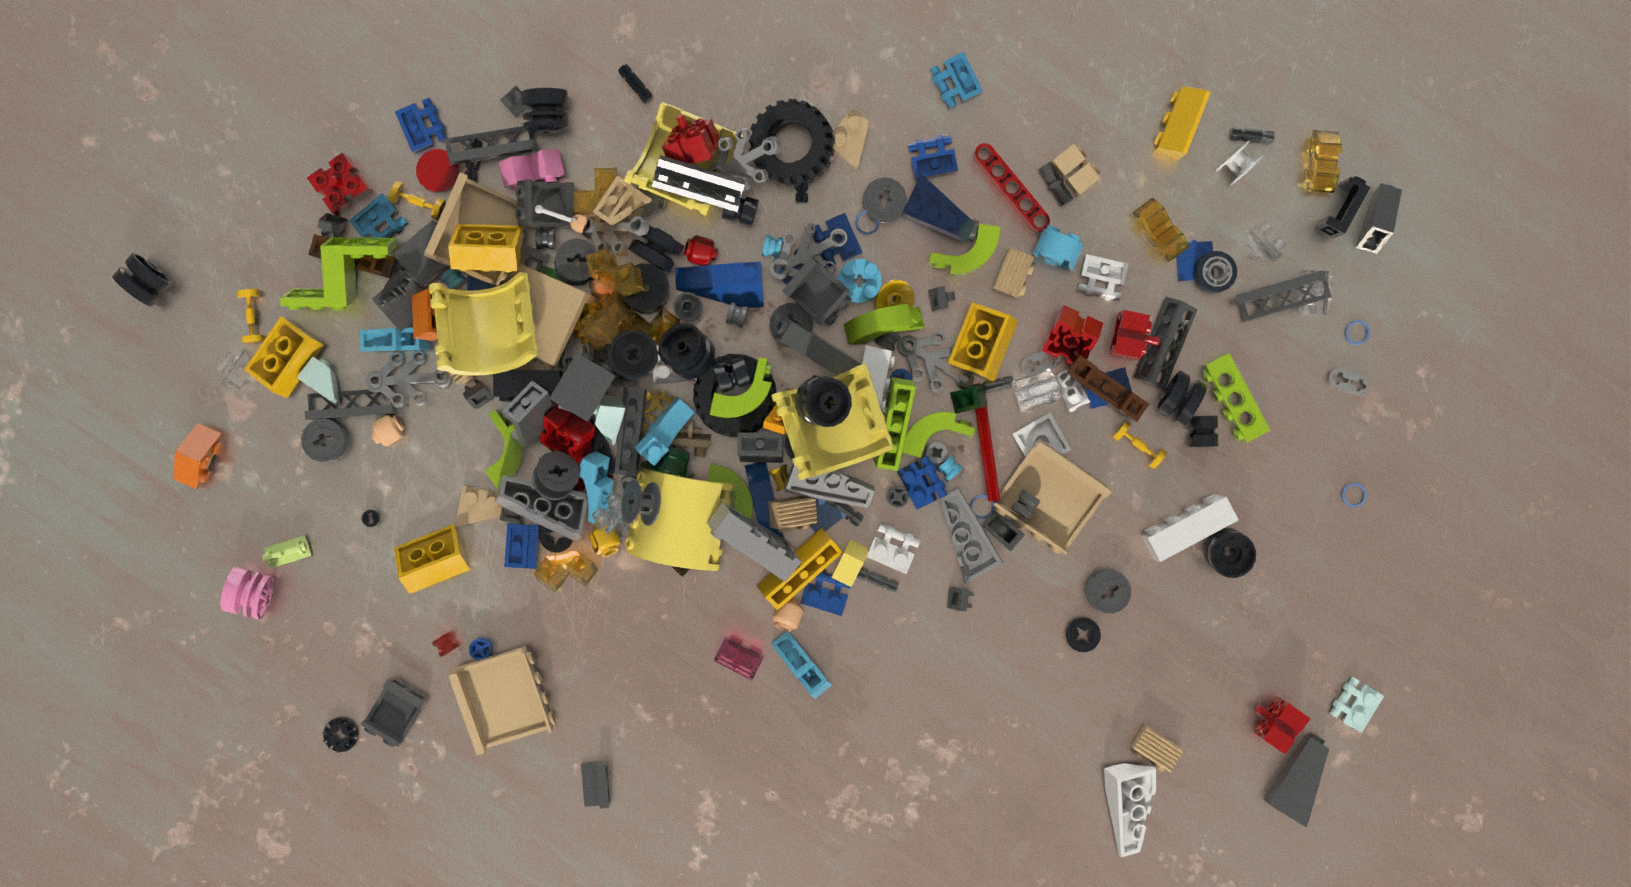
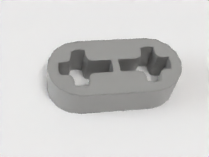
(1041, 367)
(1346, 386)

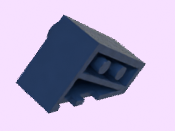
(936, 211)

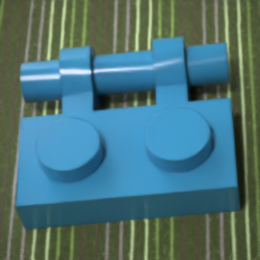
(962, 76)
(374, 215)

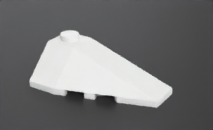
(1129, 797)

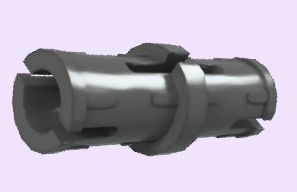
(1056, 183)

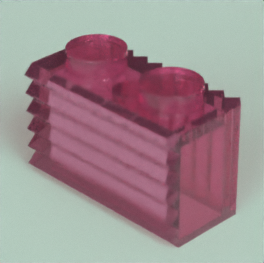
(739, 657)

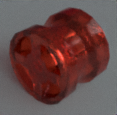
(445, 644)

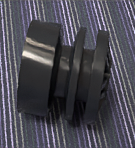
(545, 112)
(1241, 556)

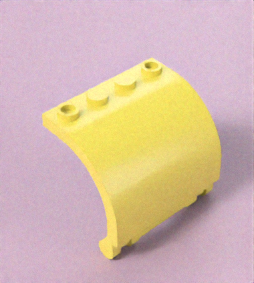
(645, 168)
(484, 328)
(848, 443)
(681, 529)

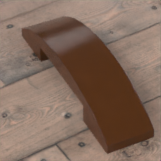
(377, 266)
(1107, 388)

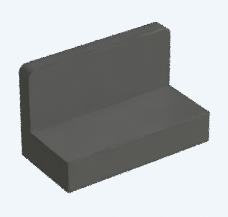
(596, 784)

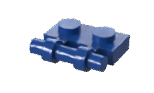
(414, 127)
(935, 163)
(847, 251)
(917, 484)
(824, 598)

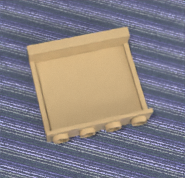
(471, 205)
(554, 313)
(1065, 491)
(501, 698)

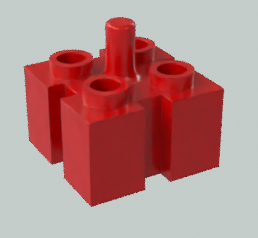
(693, 142)
(340, 184)
(1072, 335)
(1130, 335)
(567, 433)
(1280, 724)

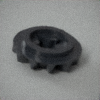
(548, 541)
(1093, 634)
(348, 729)

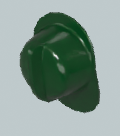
(673, 462)

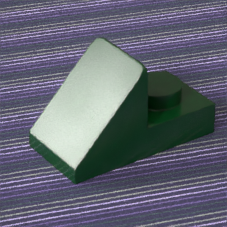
(969, 399)

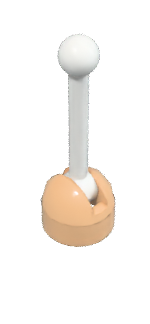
(577, 222)

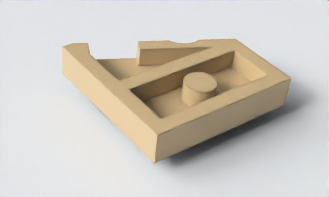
(851, 137)
(620, 201)
(476, 506)

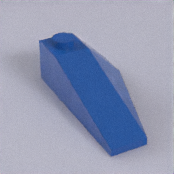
(724, 283)

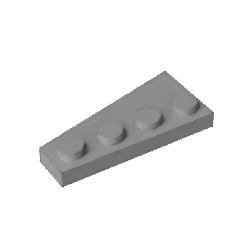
(832, 487)
(972, 545)

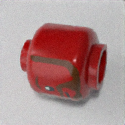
(700, 250)

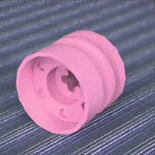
(247, 593)

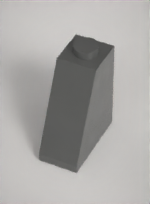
(1380, 218)

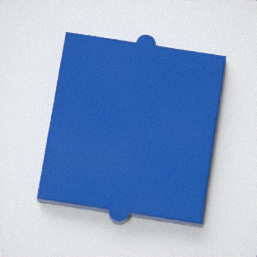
(1188, 258)

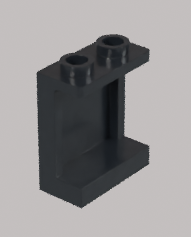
(1357, 192)

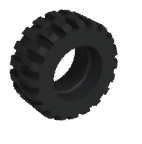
(820, 150)
(704, 393)

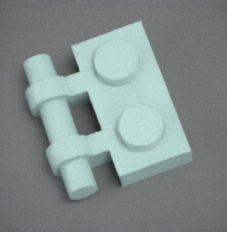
(1362, 706)

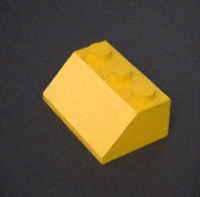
(1181, 121)
(486, 247)
(983, 341)
(283, 357)
(431, 559)

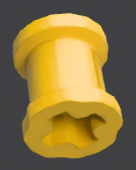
(780, 477)

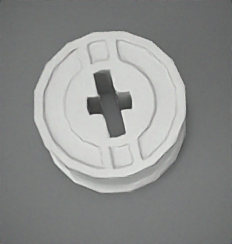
(1240, 162)

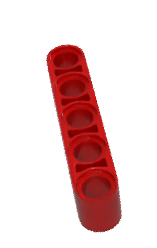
(1009, 177)

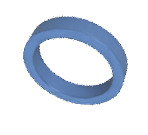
(865, 233)
(1347, 335)
(1364, 495)
(992, 508)

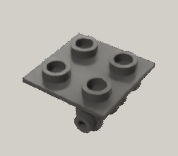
(396, 300)

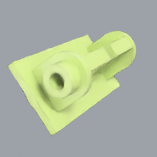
(286, 552)

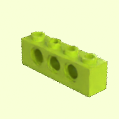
(897, 415)
(1256, 425)

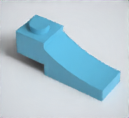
(391, 340)
(664, 430)
(598, 486)
(801, 664)

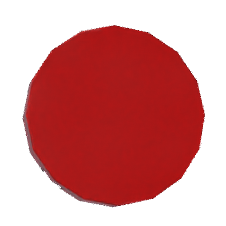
(435, 172)

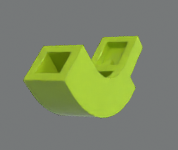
(984, 246)
(883, 321)
(740, 405)
(928, 425)
(513, 454)
(741, 493)

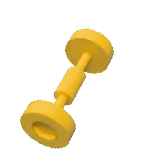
(397, 192)
(250, 315)
(1157, 458)

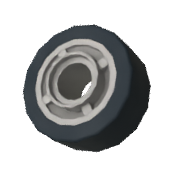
(1226, 267)

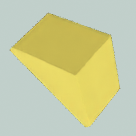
(850, 563)

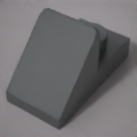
(1003, 530)

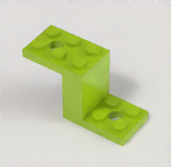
(338, 272)

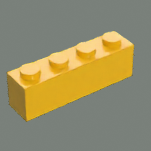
(815, 556)

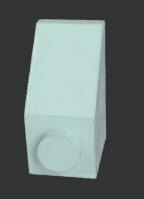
(321, 379)
(609, 417)

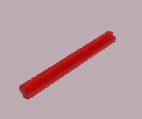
(987, 454)

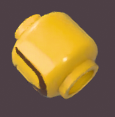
(604, 543)

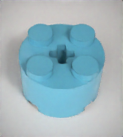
(1058, 248)
(868, 272)

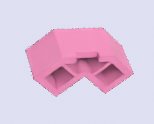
(538, 167)

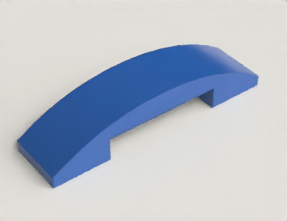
(761, 493)

